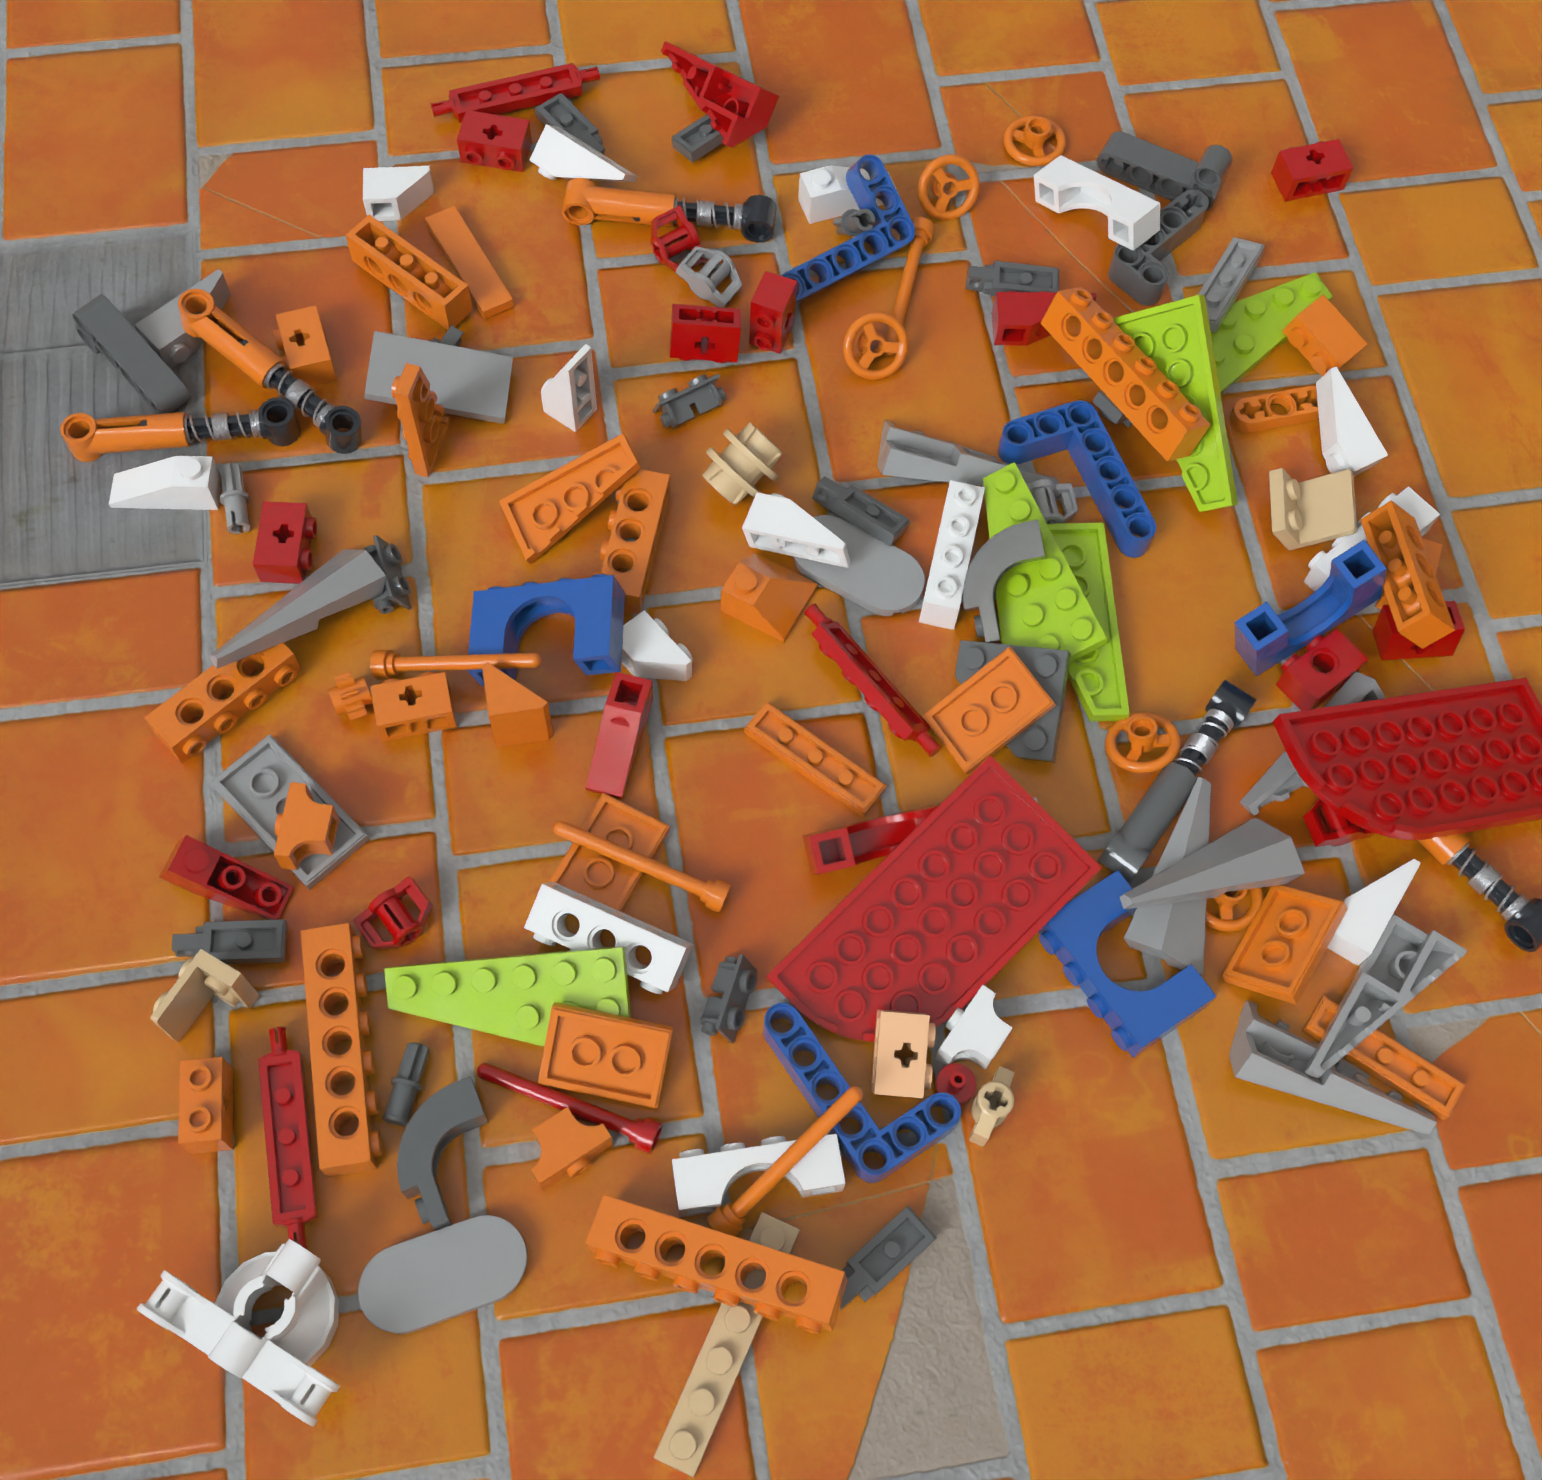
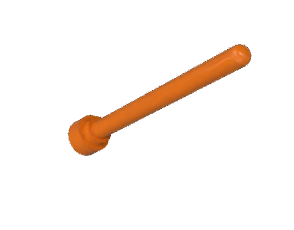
(923, 235)
(388, 664)
(710, 892)
(730, 1217)

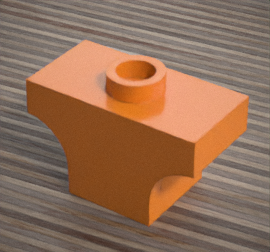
(304, 828)
(567, 1147)

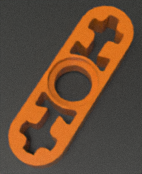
(1267, 418)

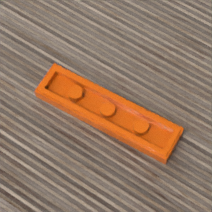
(469, 262)
(815, 759)
(1394, 1065)

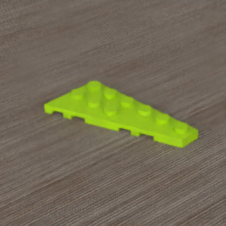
(1256, 326)

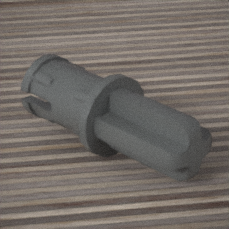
(854, 222)
(406, 1084)

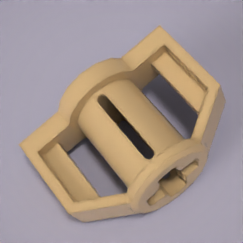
(992, 1105)

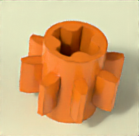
(350, 695)

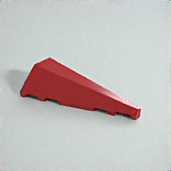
(732, 103)

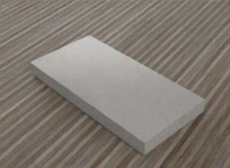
(464, 379)
(258, 791)

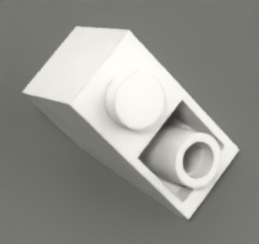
(395, 191)
(652, 653)

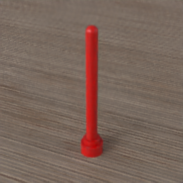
(640, 1132)

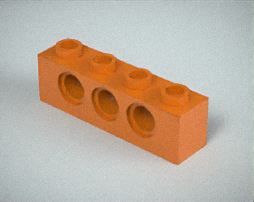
(409, 272)
(645, 491)
(1409, 578)
(202, 697)

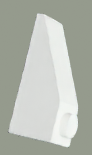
(570, 158)
(826, 193)
(571, 393)
(1344, 429)
(169, 484)
(787, 529)
(1370, 913)

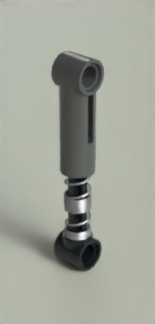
(1174, 783)

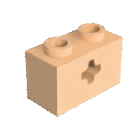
(888, 1073)

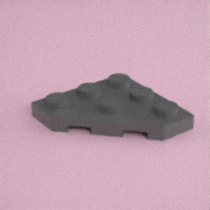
(1051, 671)

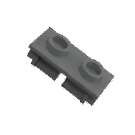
(677, 405)
(396, 587)
(735, 981)

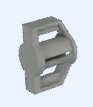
(701, 283)
(1044, 494)

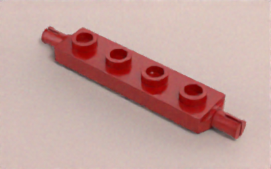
(516, 91)
(870, 680)
(287, 1137)

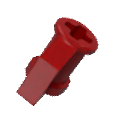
(685, 231)
(1340, 829)
(389, 902)

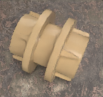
(742, 463)

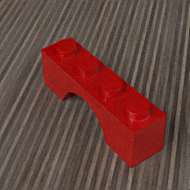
(861, 841)

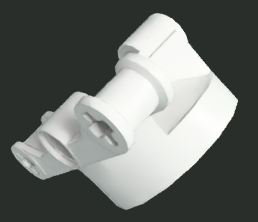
(284, 1356)

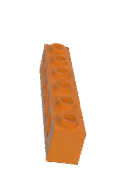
(1125, 373)
(320, 951)
(620, 1219)

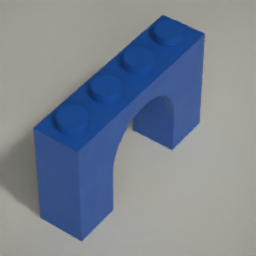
(1353, 584)
(595, 602)
(1134, 1016)

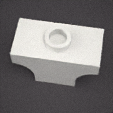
(974, 1032)

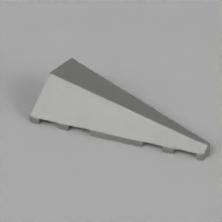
(928, 458)
(335, 586)
(1282, 775)
(1240, 860)
(1177, 929)
(1384, 983)
(1278, 1060)

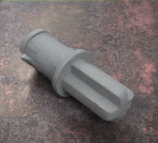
(234, 498)

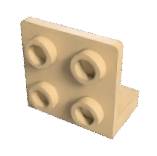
(1312, 509)
(197, 983)

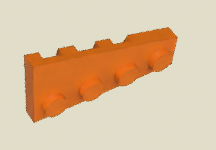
(421, 418)
(562, 498)

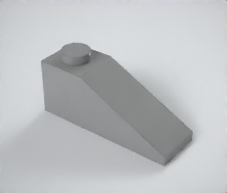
(164, 326)

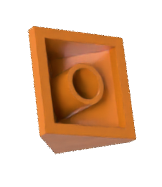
(514, 710)

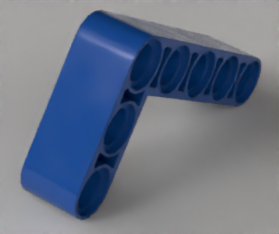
(879, 237)
(1093, 466)
(870, 1137)

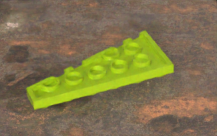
(1182, 347)
(1041, 598)
(1099, 674)
(512, 992)

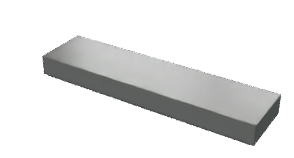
(1229, 278)

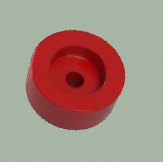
(963, 1089)

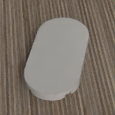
(879, 574)
(442, 1274)

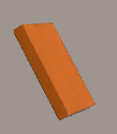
(989, 710)
(600, 875)
(1285, 943)
(605, 1055)

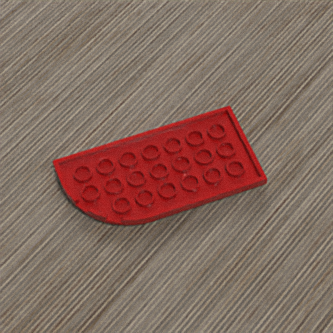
(1424, 759)
(938, 911)

